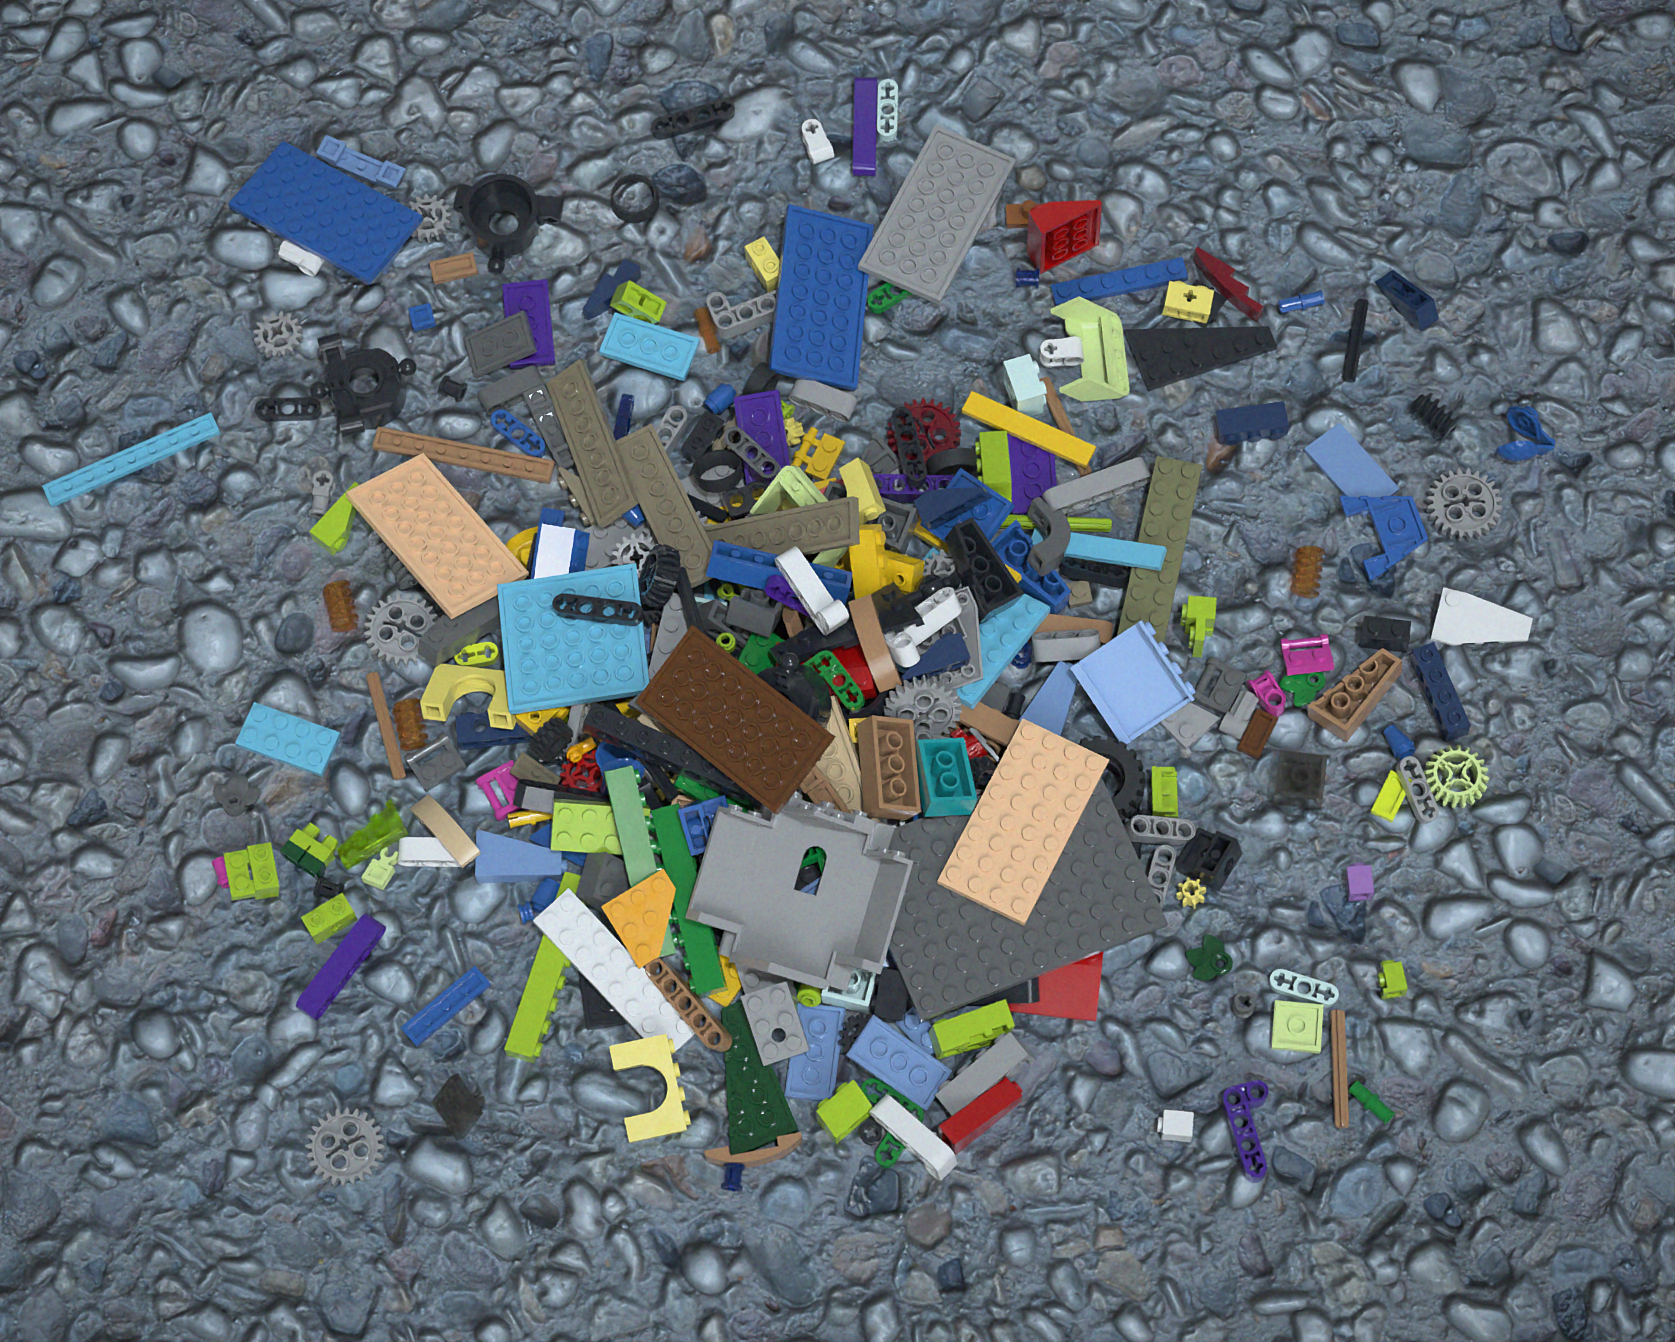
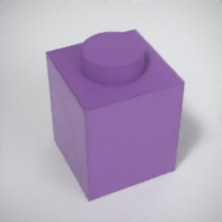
(1359, 882)

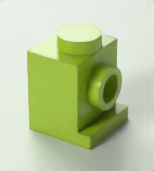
(1392, 979)

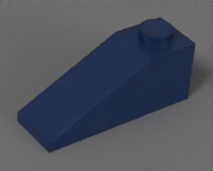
(1409, 300)
(943, 505)
(943, 656)

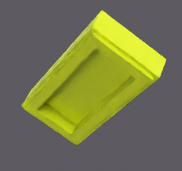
(1389, 798)

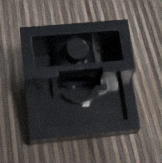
(1210, 858)

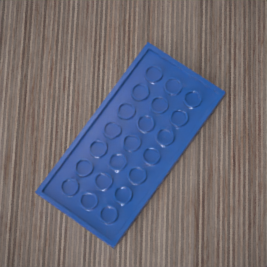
(326, 212)
(820, 298)

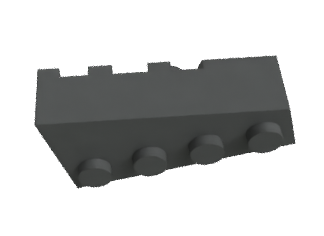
(449, 635)

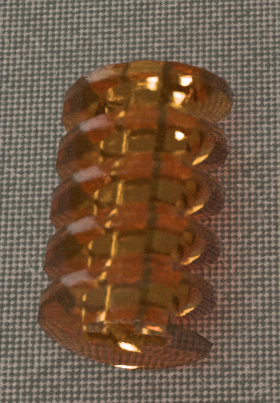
(1307, 571)
(339, 606)
(409, 724)

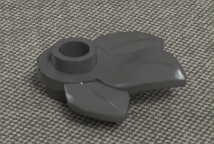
(236, 792)

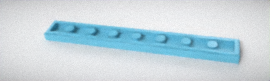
(131, 459)

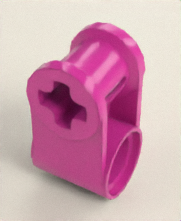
(1266, 690)

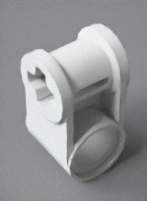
(817, 144)
(1064, 352)

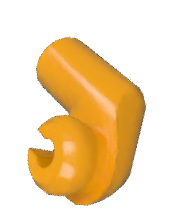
(576, 751)

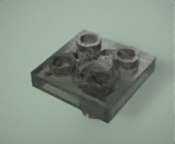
(458, 1106)

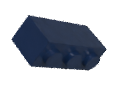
(1251, 423)

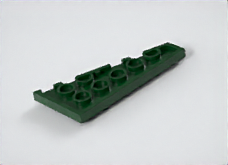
(754, 1094)

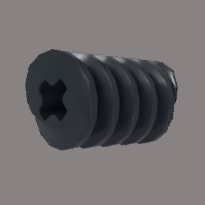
(1435, 415)

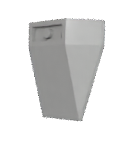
(968, 625)

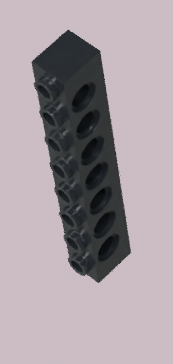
(662, 751)

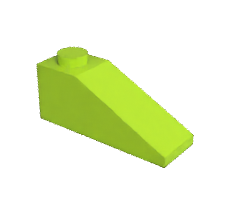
(335, 526)

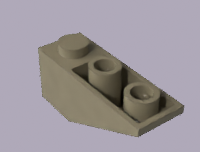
(577, 496)

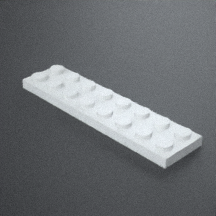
(611, 969)

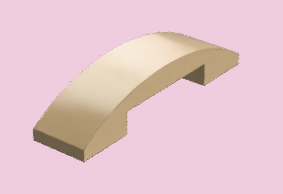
(445, 830)

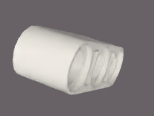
(424, 853)

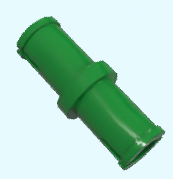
(1371, 1102)

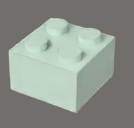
(1023, 385)
(858, 995)

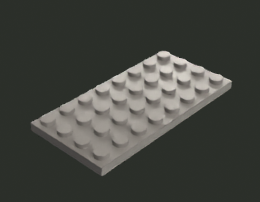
(937, 214)

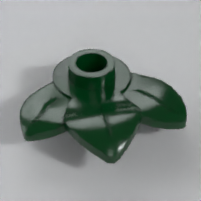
(1206, 958)

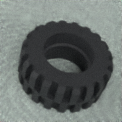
(1127, 768)

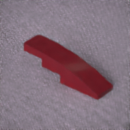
(1223, 280)

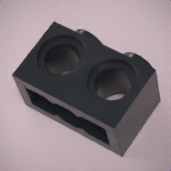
(703, 436)
(743, 495)

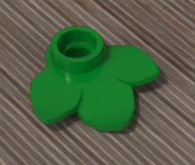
(1303, 687)

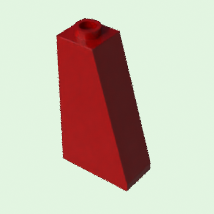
(980, 1115)

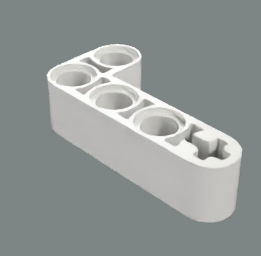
(811, 592)
(936, 613)
(915, 1136)

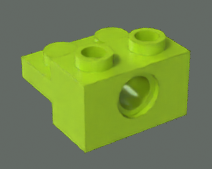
(1199, 621)
(264, 873)

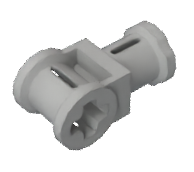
(322, 494)

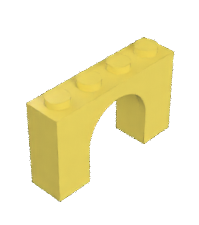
(860, 484)
(453, 681)
(670, 1116)

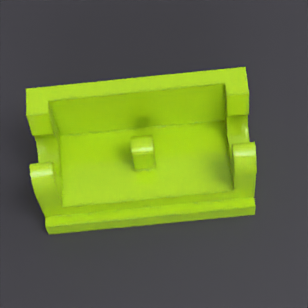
(1164, 792)

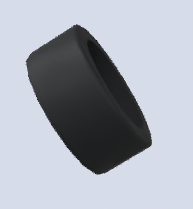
(761, 380)

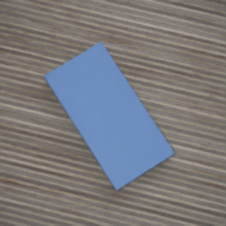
(1349, 465)
(898, 1062)
(814, 1072)

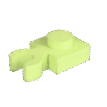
(381, 871)

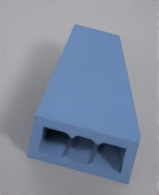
(1054, 700)
(515, 861)

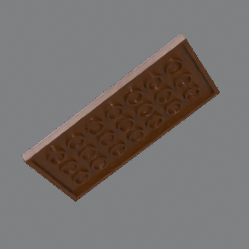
(735, 719)

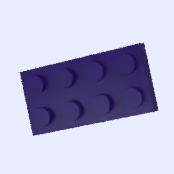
(535, 301)
(764, 422)
(1031, 473)

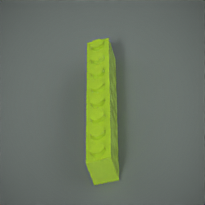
(540, 993)

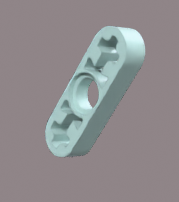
(882, 102)
(1288, 976)

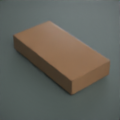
(453, 268)

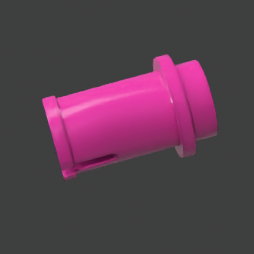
(219, 867)

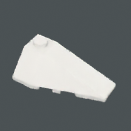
(1474, 620)

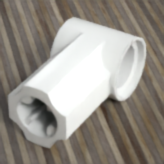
(306, 261)

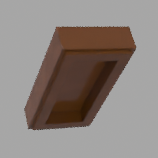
(1257, 734)

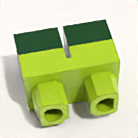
(308, 853)

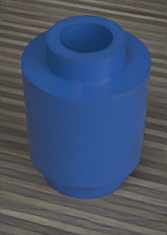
(719, 399)
(544, 895)

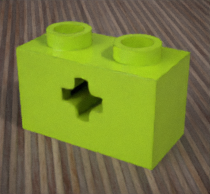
(329, 918)

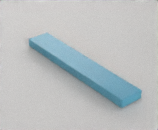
(1111, 550)

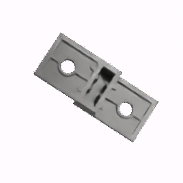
(772, 1005)

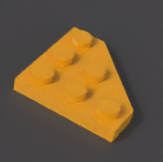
(643, 916)

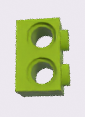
(638, 302)

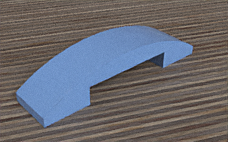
(360, 165)

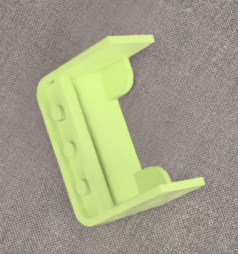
(1103, 350)
(798, 490)

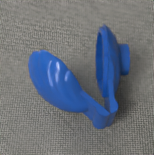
(1525, 422)
(611, 757)

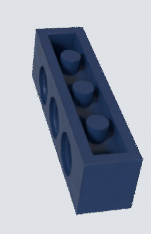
(1439, 692)
(491, 737)

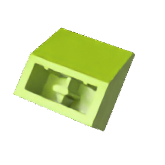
(843, 1111)

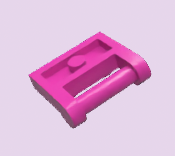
(1307, 660)
(507, 783)

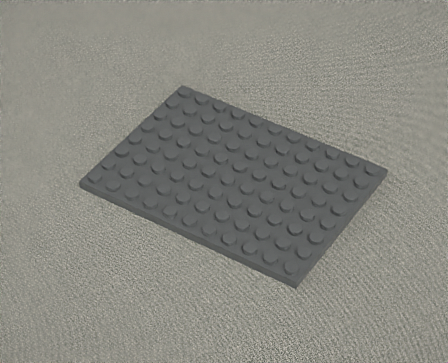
(963, 952)

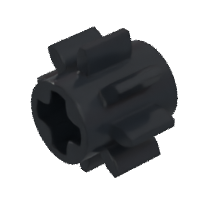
(981, 770)

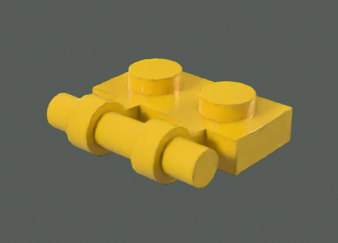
(823, 459)

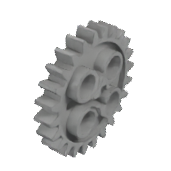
(1460, 486)
(393, 647)
(927, 703)
(355, 1166)

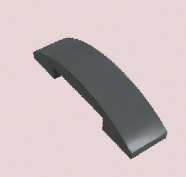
(549, 425)

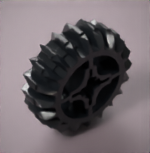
(659, 575)

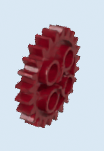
(941, 424)

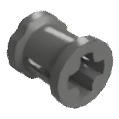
(1243, 997)

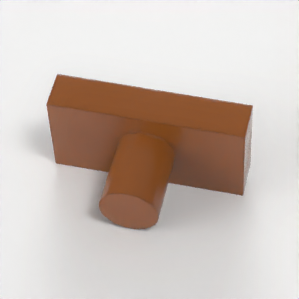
(1018, 214)

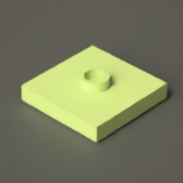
(1297, 1026)

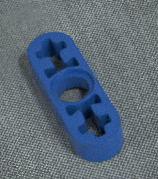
(515, 424)

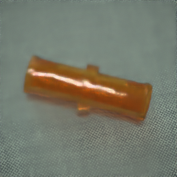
(707, 330)

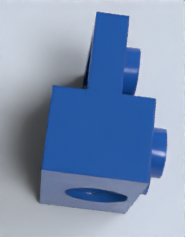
(696, 822)

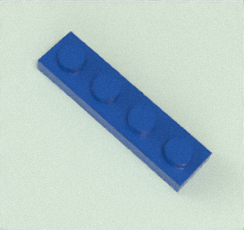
(445, 1006)

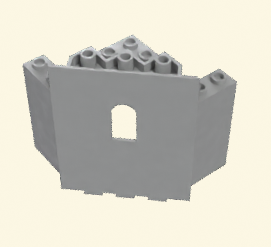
(799, 936)

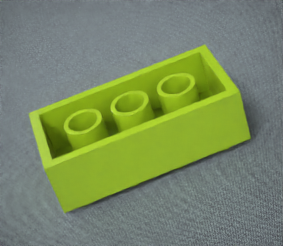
(585, 826)

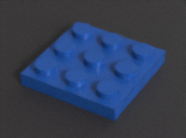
(987, 515)

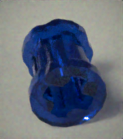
(1027, 278)
(1026, 652)
(733, 1177)

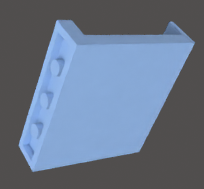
(1133, 682)

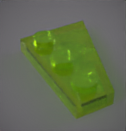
(378, 834)

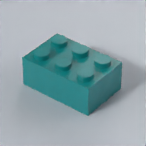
(945, 777)

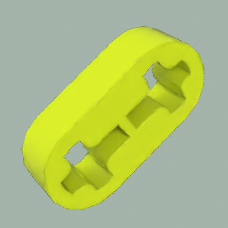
(476, 656)

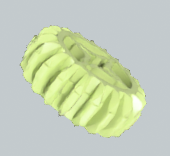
(1467, 761)

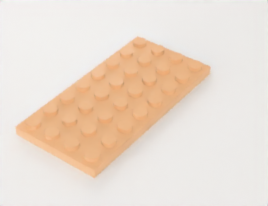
(436, 535)
(1023, 822)

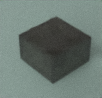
(1300, 779)

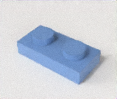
(916, 1031)

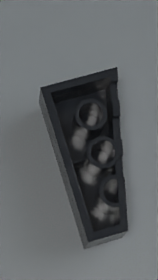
(982, 570)

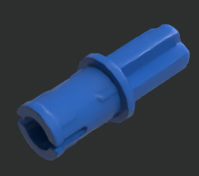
(1301, 302)

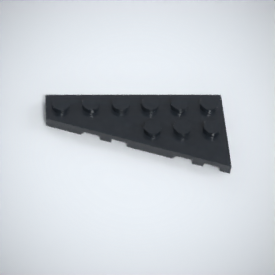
(1182, 353)
(894, 614)

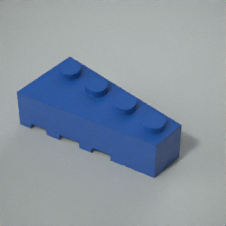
(1013, 549)

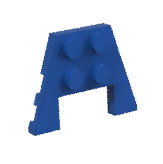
(1395, 524)

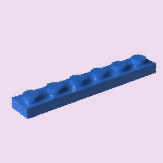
(1120, 281)

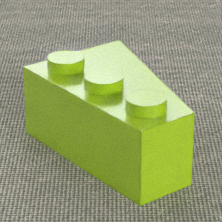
(994, 462)
(971, 1030)

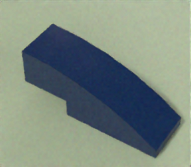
(604, 291)

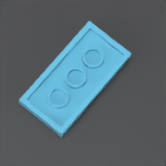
(649, 346)
(288, 739)

